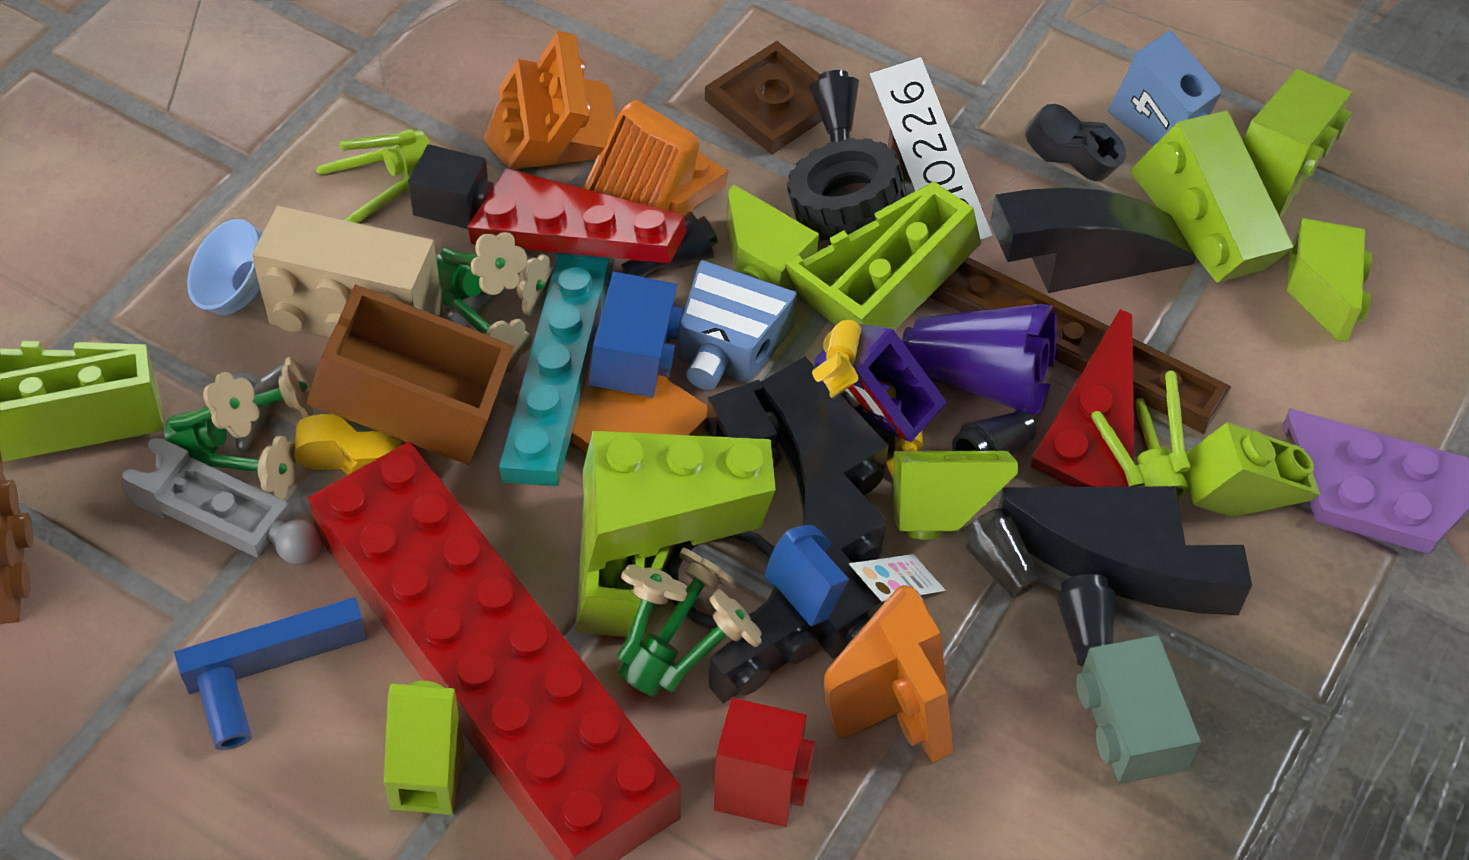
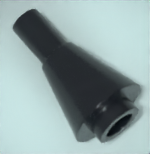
(836, 102)
(694, 247)

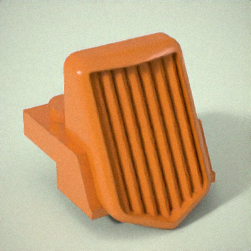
(550, 110)
(654, 163)
(894, 670)

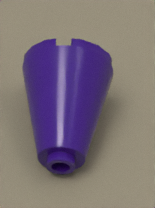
(990, 352)

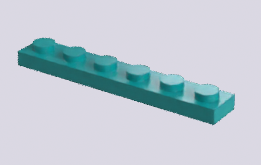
(556, 371)

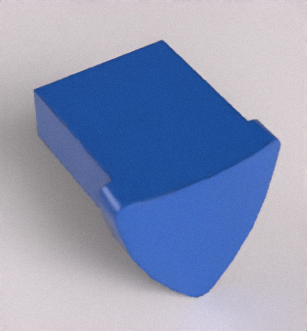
(806, 573)

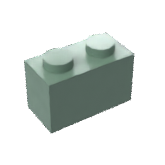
(1137, 709)

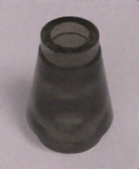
(1002, 551)

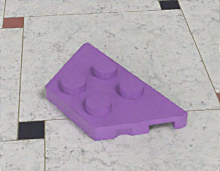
(1382, 482)

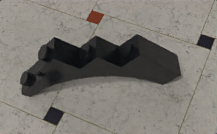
(834, 466)

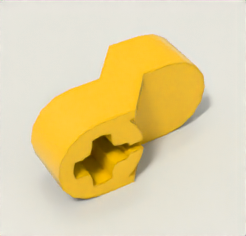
(333, 444)

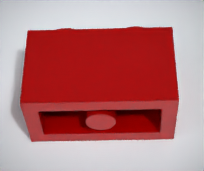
(762, 762)

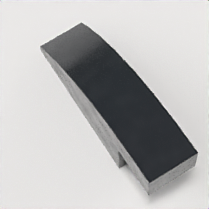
(1086, 235)
(1131, 540)

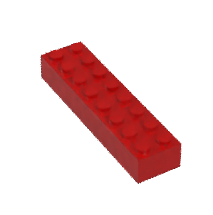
(517, 682)

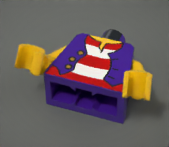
(879, 381)

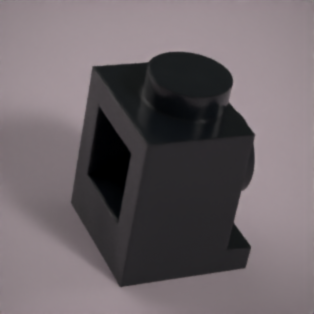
(741, 415)

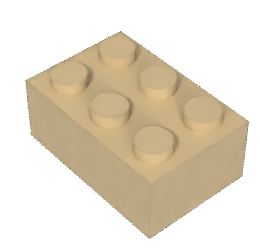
(314, 261)

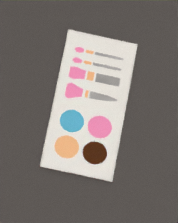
(888, 574)

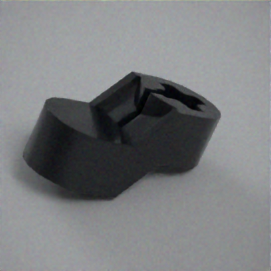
(1065, 139)

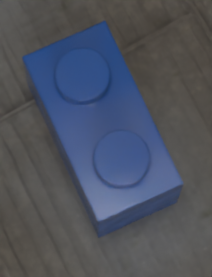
(634, 333)

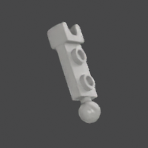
(220, 505)

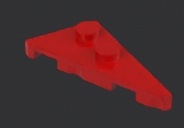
(1073, 444)

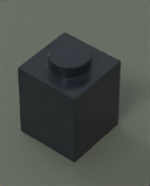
(448, 186)

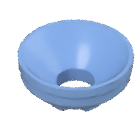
(221, 267)

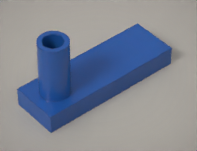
(218, 663)

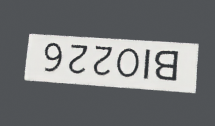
(924, 133)

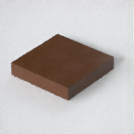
(768, 97)

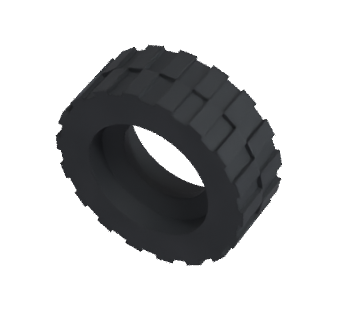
(838, 166)

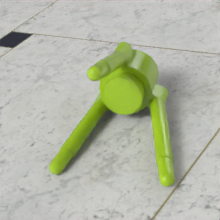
(400, 155)
(1157, 464)

